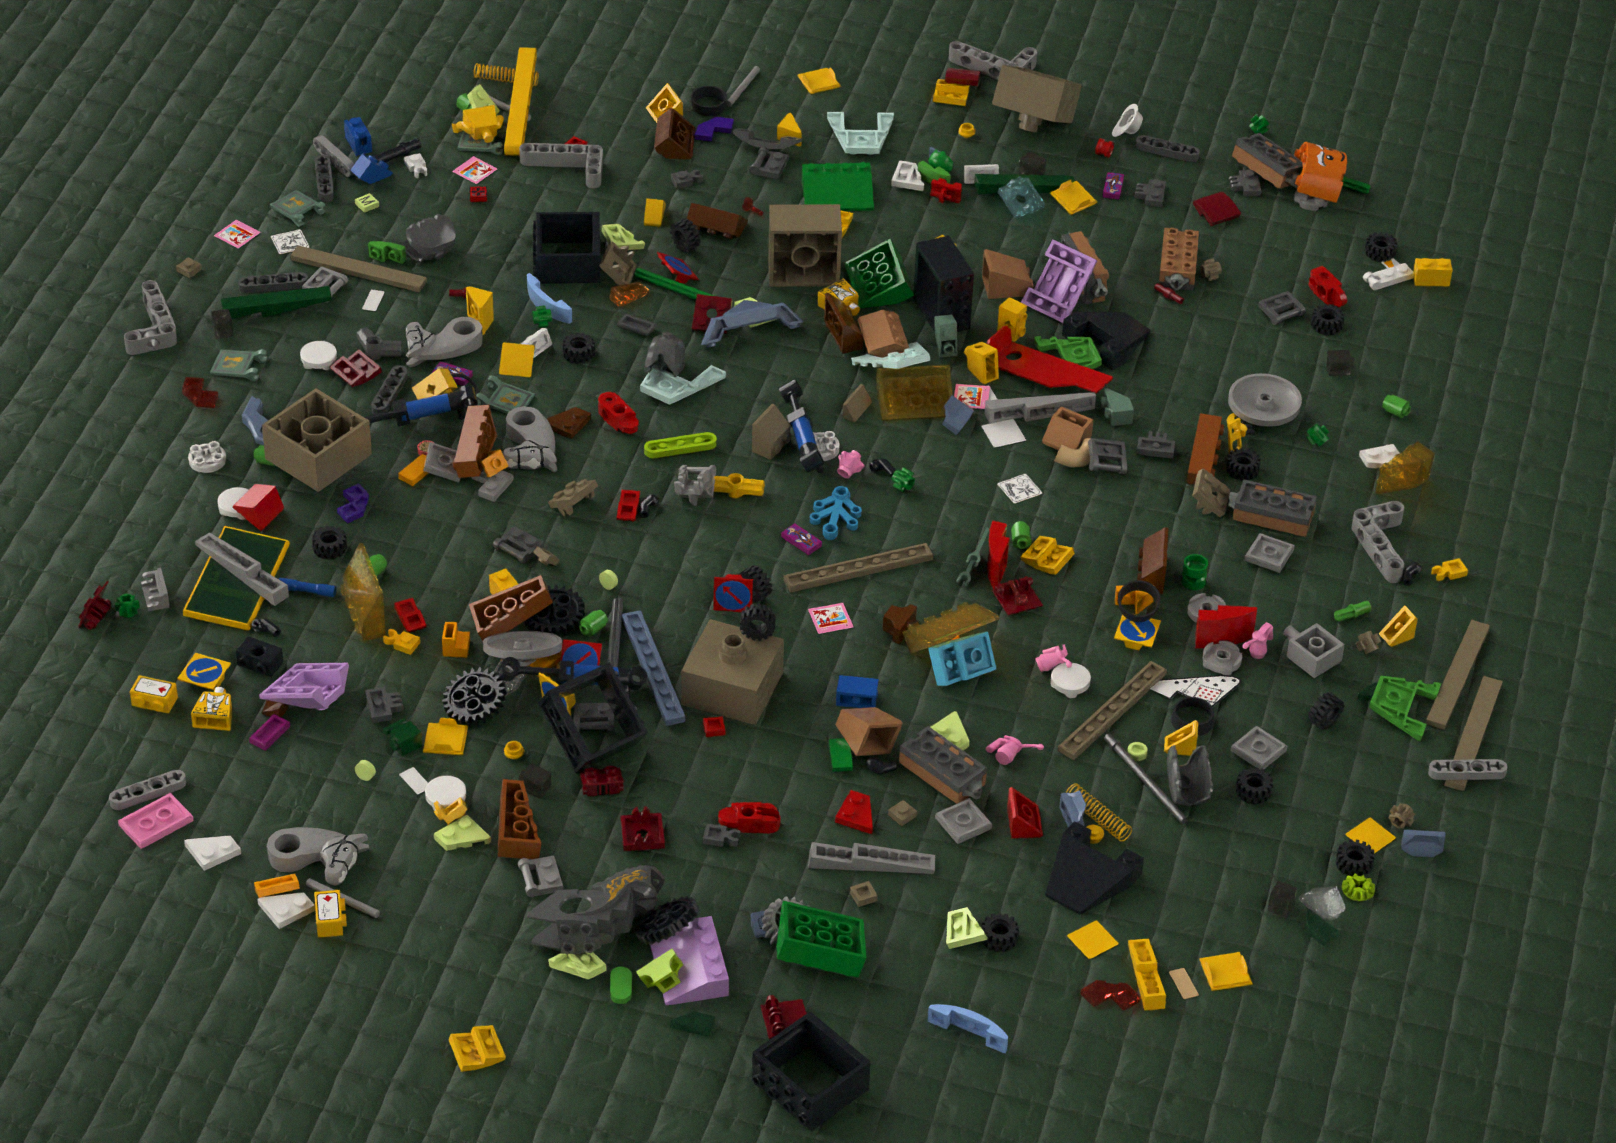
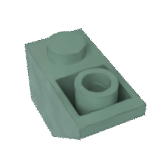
(946, 335)
(1117, 408)

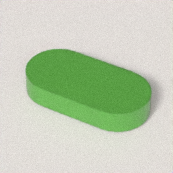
(621, 985)

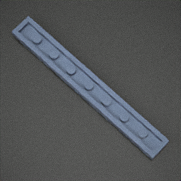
(652, 663)

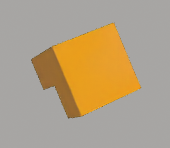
(455, 642)

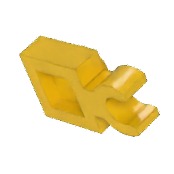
(1452, 569)
(402, 642)

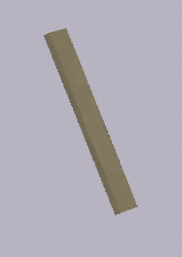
(358, 268)
(858, 567)
(1457, 675)
(1112, 710)
(1476, 726)

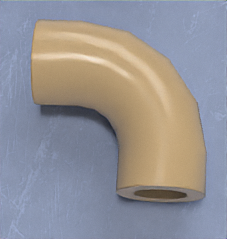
(1072, 457)

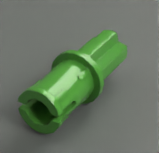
(1352, 611)

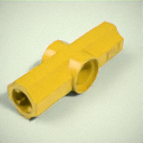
(737, 486)

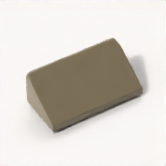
(856, 404)

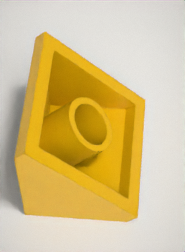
(664, 101)
(480, 306)

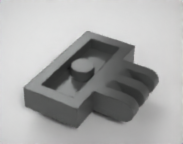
(1246, 182)
(1152, 192)
(1156, 446)
(382, 704)

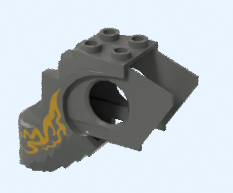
(611, 910)

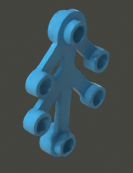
(839, 496)

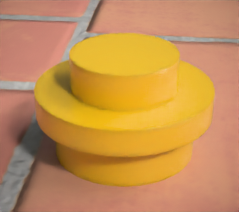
(966, 130)
(513, 750)
(1096, 834)

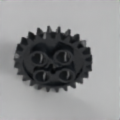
(567, 613)
(465, 705)
(666, 920)

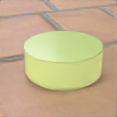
(608, 579)
(1137, 751)
(365, 770)

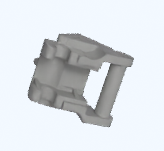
(695, 489)

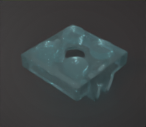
(1023, 188)

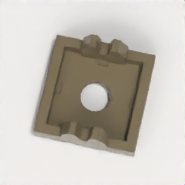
(626, 266)
(1203, 489)
(572, 494)

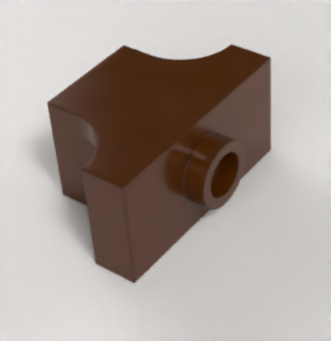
(897, 620)

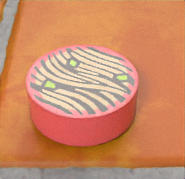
(423, 447)

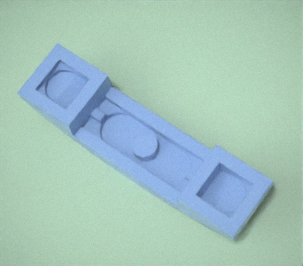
(559, 309)
(971, 1021)

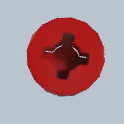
(1104, 147)

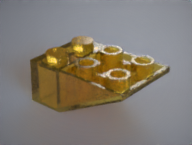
(1406, 469)

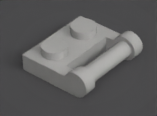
(324, 277)
(546, 872)

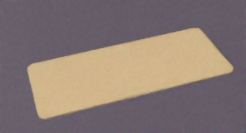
(1183, 983)

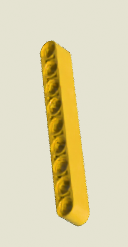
(520, 101)

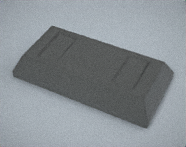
(636, 325)

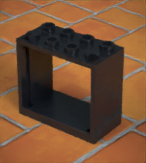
(566, 228)
(942, 282)
(566, 730)
(827, 1045)

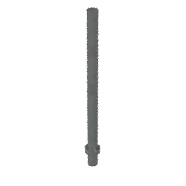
(1115, 745)

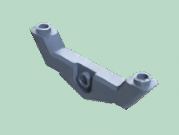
(747, 314)
(253, 418)

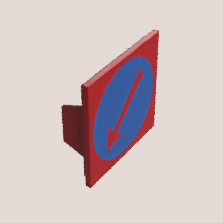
(678, 267)
(732, 593)
(581, 652)

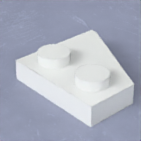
(907, 176)
(1377, 456)
(212, 850)
(286, 908)

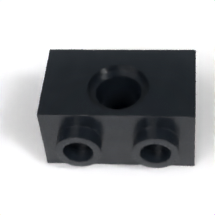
(259, 656)

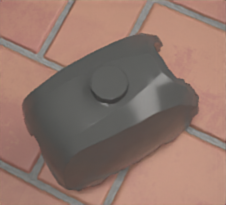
(430, 238)
(673, 350)
(1191, 782)

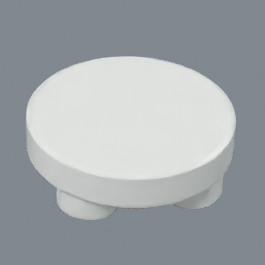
(318, 355)
(827, 444)
(207, 457)
(228, 499)
(1070, 680)
(445, 791)

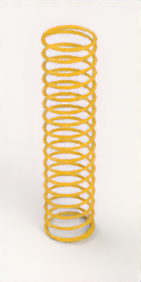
(502, 69)
(1121, 831)

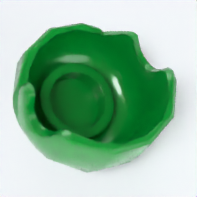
(940, 159)

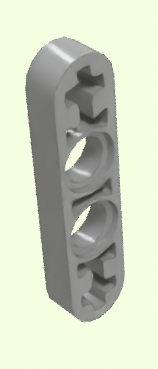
(336, 157)
(1468, 772)
(146, 787)

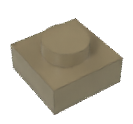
(189, 267)
(546, 556)
(902, 813)
(863, 894)

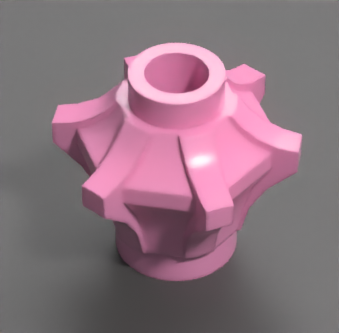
(849, 463)

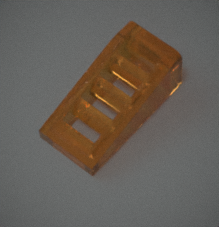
(627, 293)

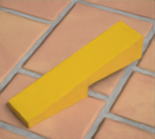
(1146, 973)

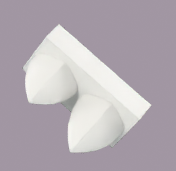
(971, 170)
(540, 340)

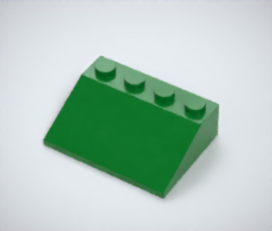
(838, 184)
(879, 276)
(821, 939)

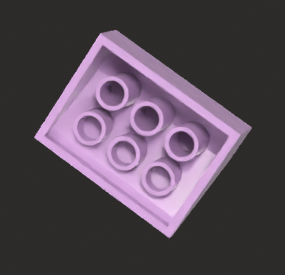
(703, 969)

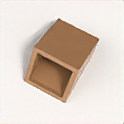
(1004, 275)
(868, 730)

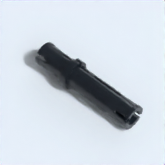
(402, 149)

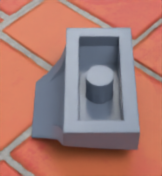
(956, 414)
(1072, 807)
(1423, 843)

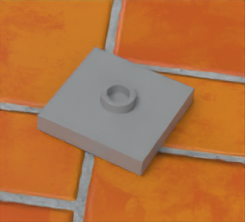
(440, 461)
(1269, 552)
(1259, 748)
(963, 821)

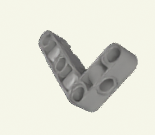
(986, 62)
(163, 331)
(1368, 527)

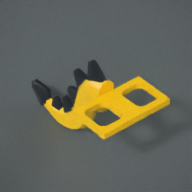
(1240, 430)

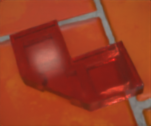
(193, 391)
(1120, 993)

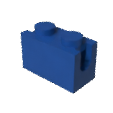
(356, 134)
(856, 692)

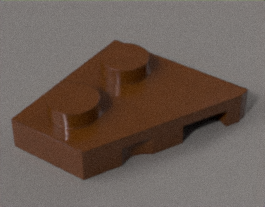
(569, 422)

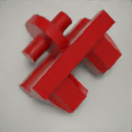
(946, 191)

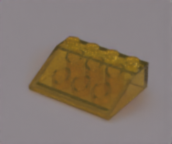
(913, 391)
(364, 596)
(947, 626)

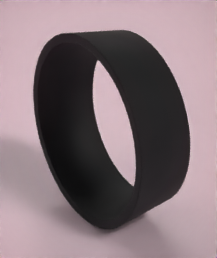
(708, 91)
(1139, 585)
(1203, 728)

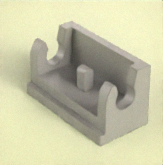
(155, 590)

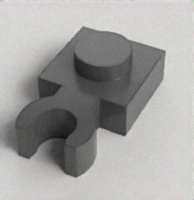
(685, 179)
(718, 834)

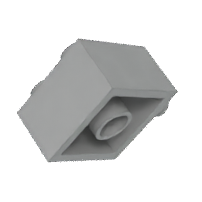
(1313, 649)

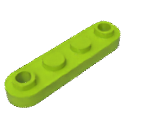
(680, 445)

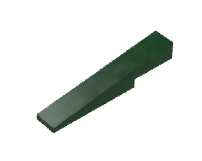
(1042, 183)
(275, 302)

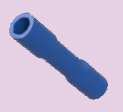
(319, 589)

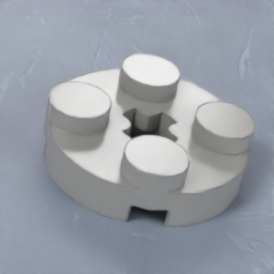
(1309, 203)
(1202, 602)
(1225, 665)

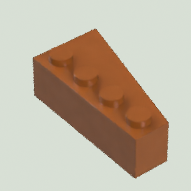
(475, 441)
(1205, 446)
(510, 607)
(516, 825)

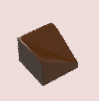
(273, 707)

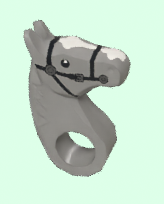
(456, 339)
(535, 440)
(334, 849)

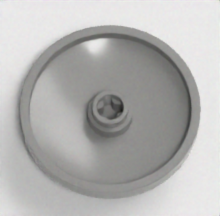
(1264, 399)
(522, 645)

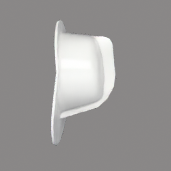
(1129, 121)

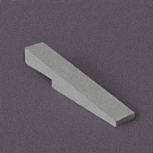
(1037, 407)
(244, 568)
(869, 858)

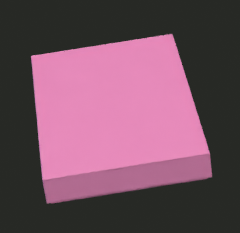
(155, 820)

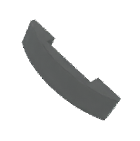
(748, 137)

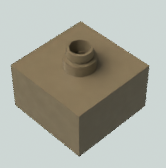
(1036, 96)
(804, 245)
(317, 439)
(731, 672)

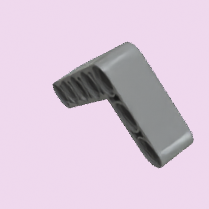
(566, 156)

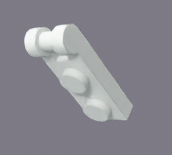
(1388, 276)

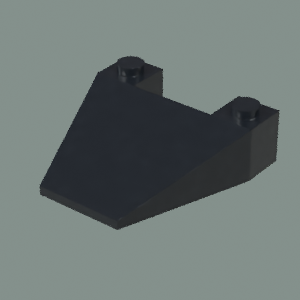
(1116, 329)
(1087, 877)

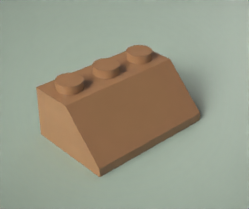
(883, 333)

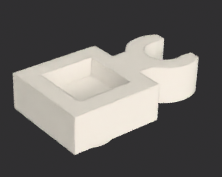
(416, 163)

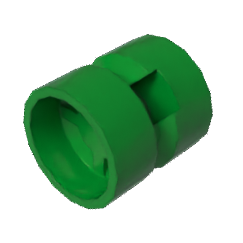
(1194, 572)

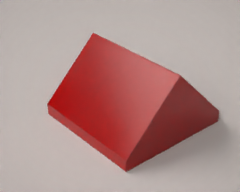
(260, 505)
(1023, 816)

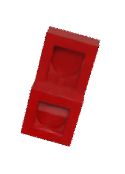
(628, 505)
(410, 615)

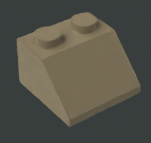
(770, 433)

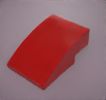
(997, 552)
(1225, 624)

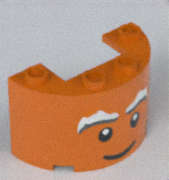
(1321, 171)

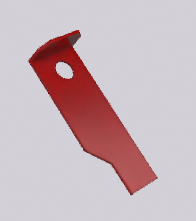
(1044, 367)

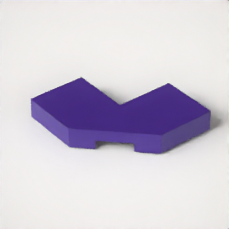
(719, 124)
(358, 501)

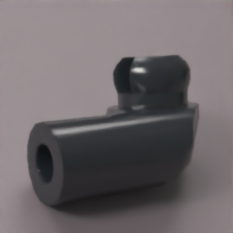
(882, 464)
(646, 503)
(1413, 568)
(266, 625)
(880, 767)

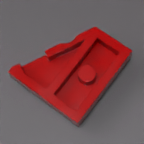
(856, 812)

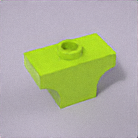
(662, 971)

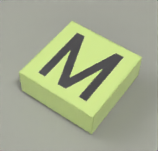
(367, 203)

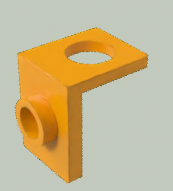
(494, 463)

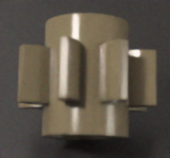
(1210, 269)
(1368, 642)
(1401, 815)

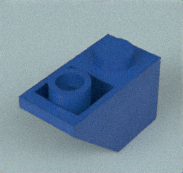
(370, 170)

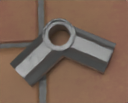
(376, 347)

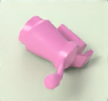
(1258, 644)
(1052, 657)
(1009, 748)

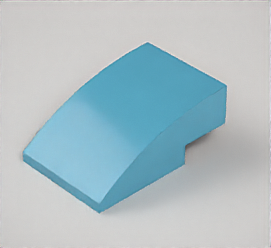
(962, 658)

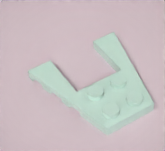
(861, 141)
(913, 355)
(671, 389)

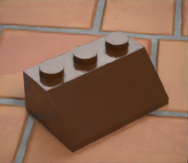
(674, 136)
(716, 220)
(842, 325)
(1154, 559)

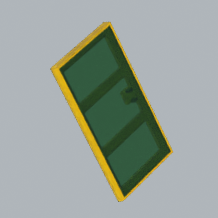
(223, 596)

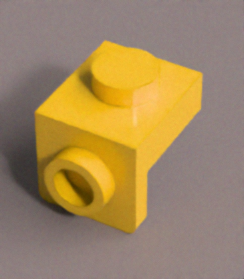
(453, 811)

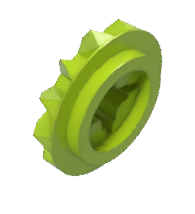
(1358, 894)

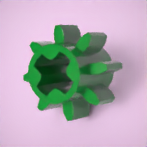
(1259, 124)
(542, 316)
(1318, 434)
(903, 479)
(127, 605)

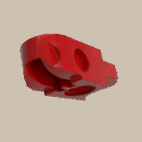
(1327, 287)
(617, 413)
(751, 817)

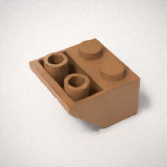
(1067, 429)

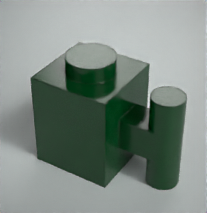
(404, 736)

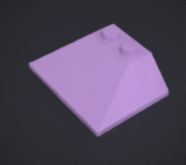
(1060, 281)
(309, 685)

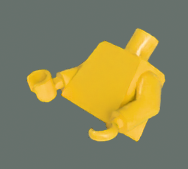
(480, 123)

